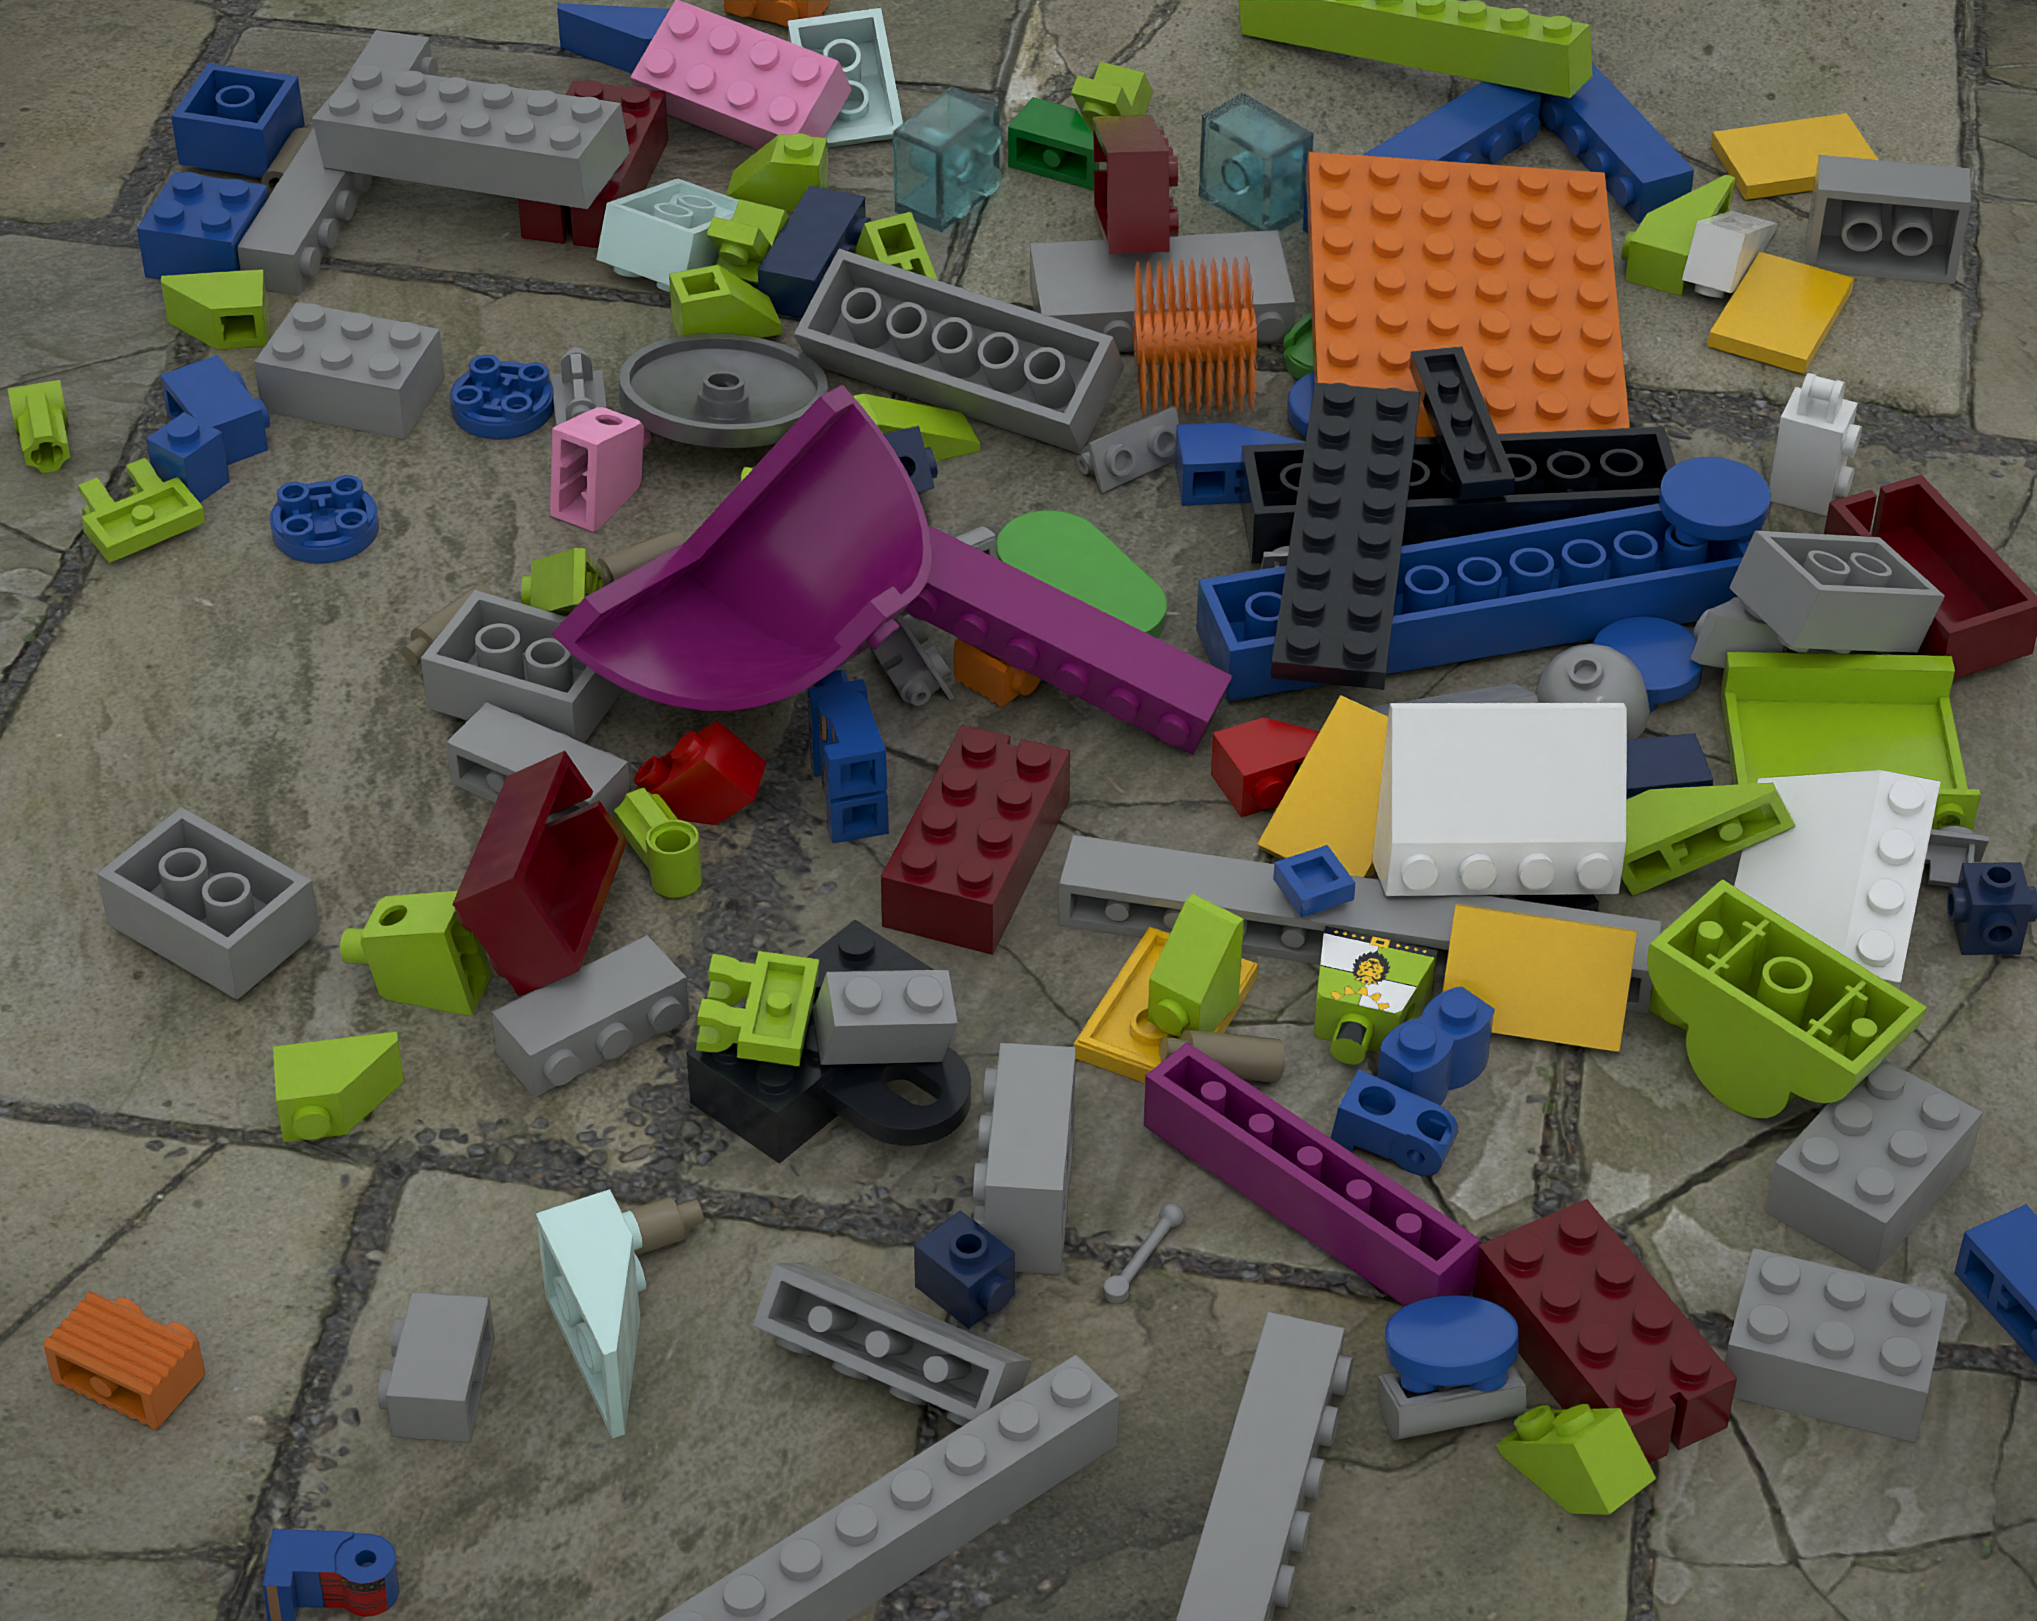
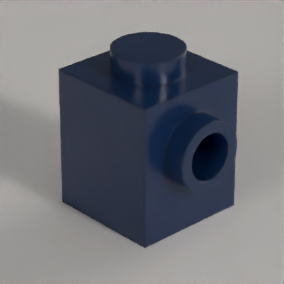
(965, 1269)

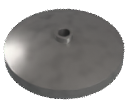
(719, 389)

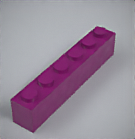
(1069, 643)
(1308, 1180)

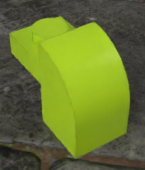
(1112, 93)
(746, 238)

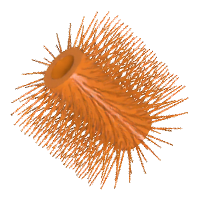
(1195, 336)

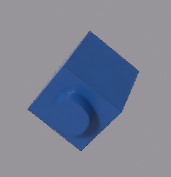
(190, 452)

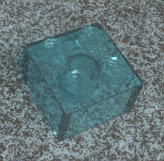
(947, 158)
(1254, 163)

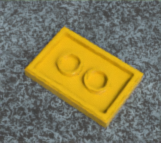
(1785, 155)
(1781, 312)
(1335, 792)
(1544, 974)
(1119, 1029)

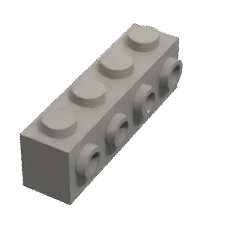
(888, 1342)

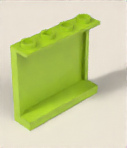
(1846, 716)

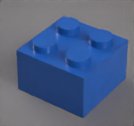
(236, 119)
(198, 224)

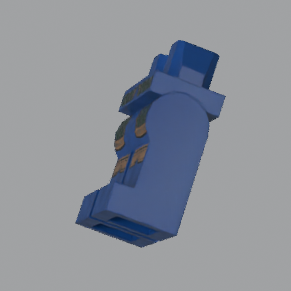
(848, 757)

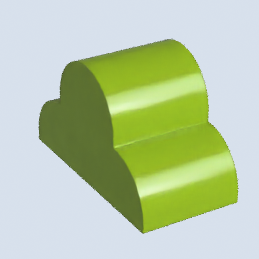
(1773, 1005)

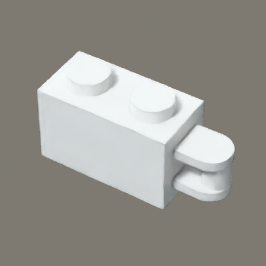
(1814, 446)

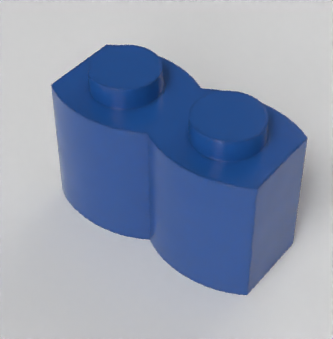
(1440, 1048)

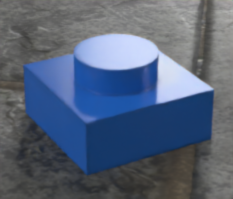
(1314, 881)

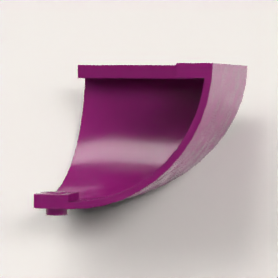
(776, 582)

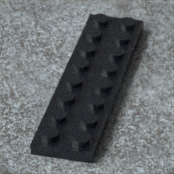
(1347, 537)

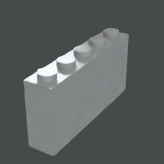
(1096, 288)

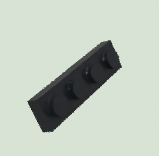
(1462, 423)

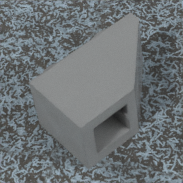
(1732, 630)

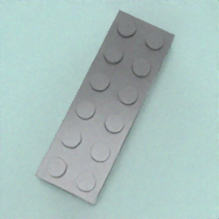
(472, 135)
(960, 350)

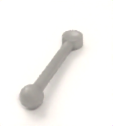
(1117, 1287)

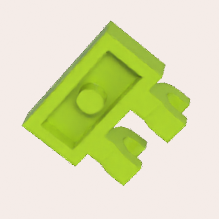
(139, 521)
(776, 1009)

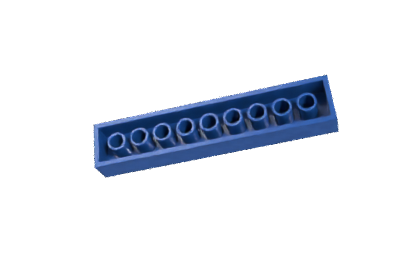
(1491, 594)

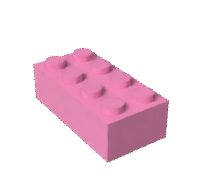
(740, 78)

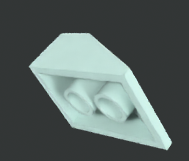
(863, 51)
(662, 230)
(594, 1294)

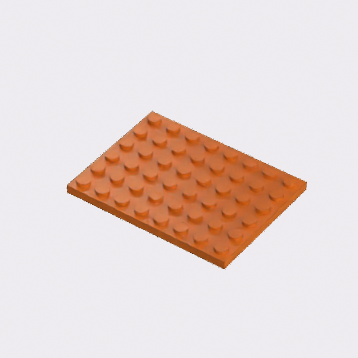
(1472, 260)

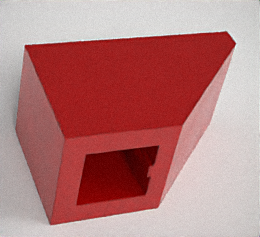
(1258, 762)
(704, 775)

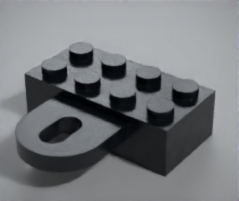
(788, 1104)

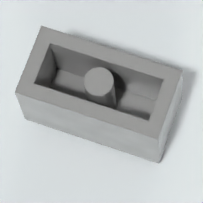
(884, 1017)
(438, 1367)

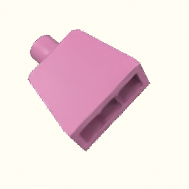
(595, 466)

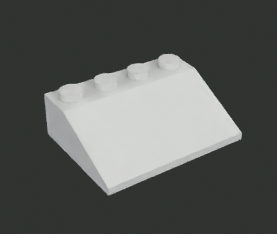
(1502, 799)
(1848, 863)

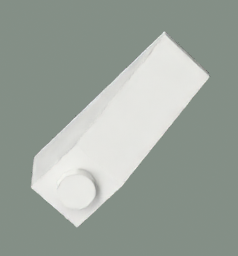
(1724, 251)

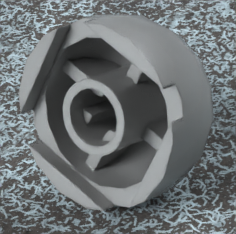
(1596, 676)

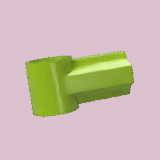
(41, 422)
(662, 842)

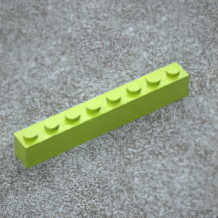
(1436, 36)

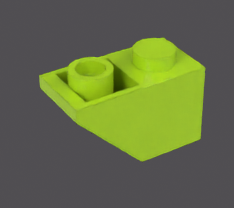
(720, 303)
(219, 307)
(1578, 1457)

